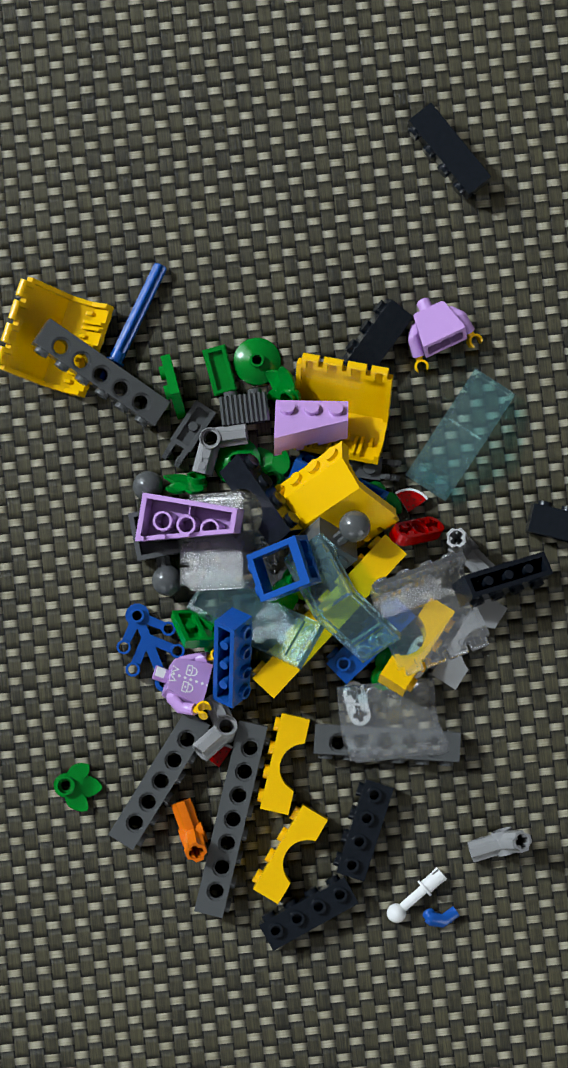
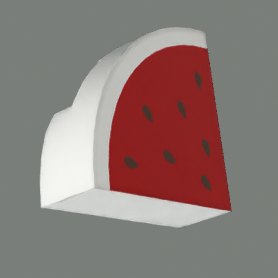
(410, 498)
(219, 757)

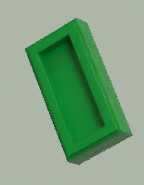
(219, 370)

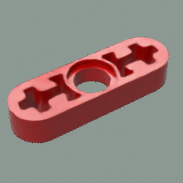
(416, 531)

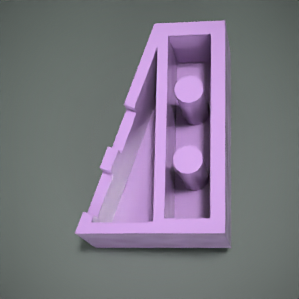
(308, 422)

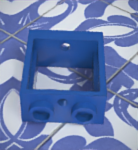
(303, 560)

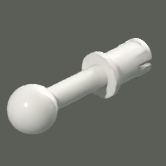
(397, 912)

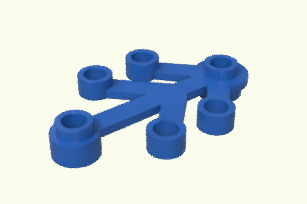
(148, 642)

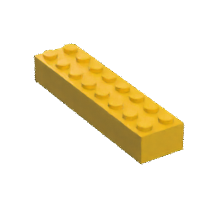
(367, 569)

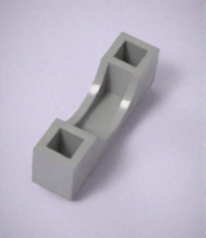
(454, 670)

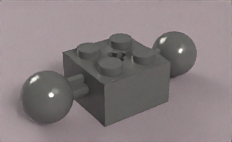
(353, 527)
(166, 577)

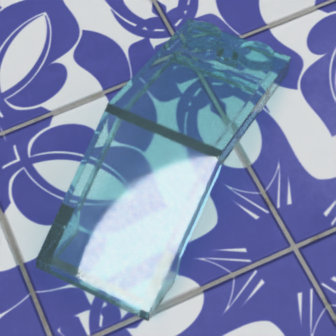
(460, 434)
(341, 607)
(275, 627)

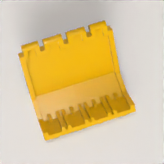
(38, 304)
(367, 399)
(332, 489)

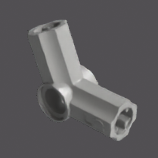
(226, 437)
(460, 541)
(214, 738)
(500, 843)

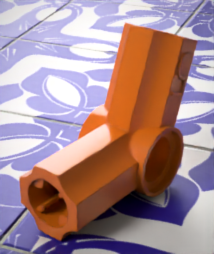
(190, 830)

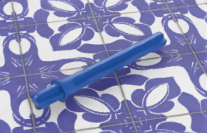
(136, 315)

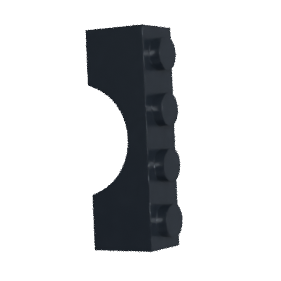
(277, 519)

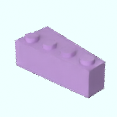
(181, 518)

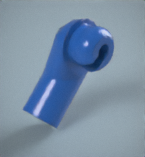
(438, 919)

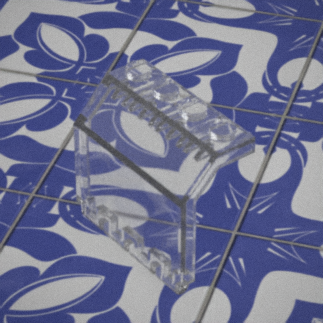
(222, 559)
(429, 614)
(386, 725)

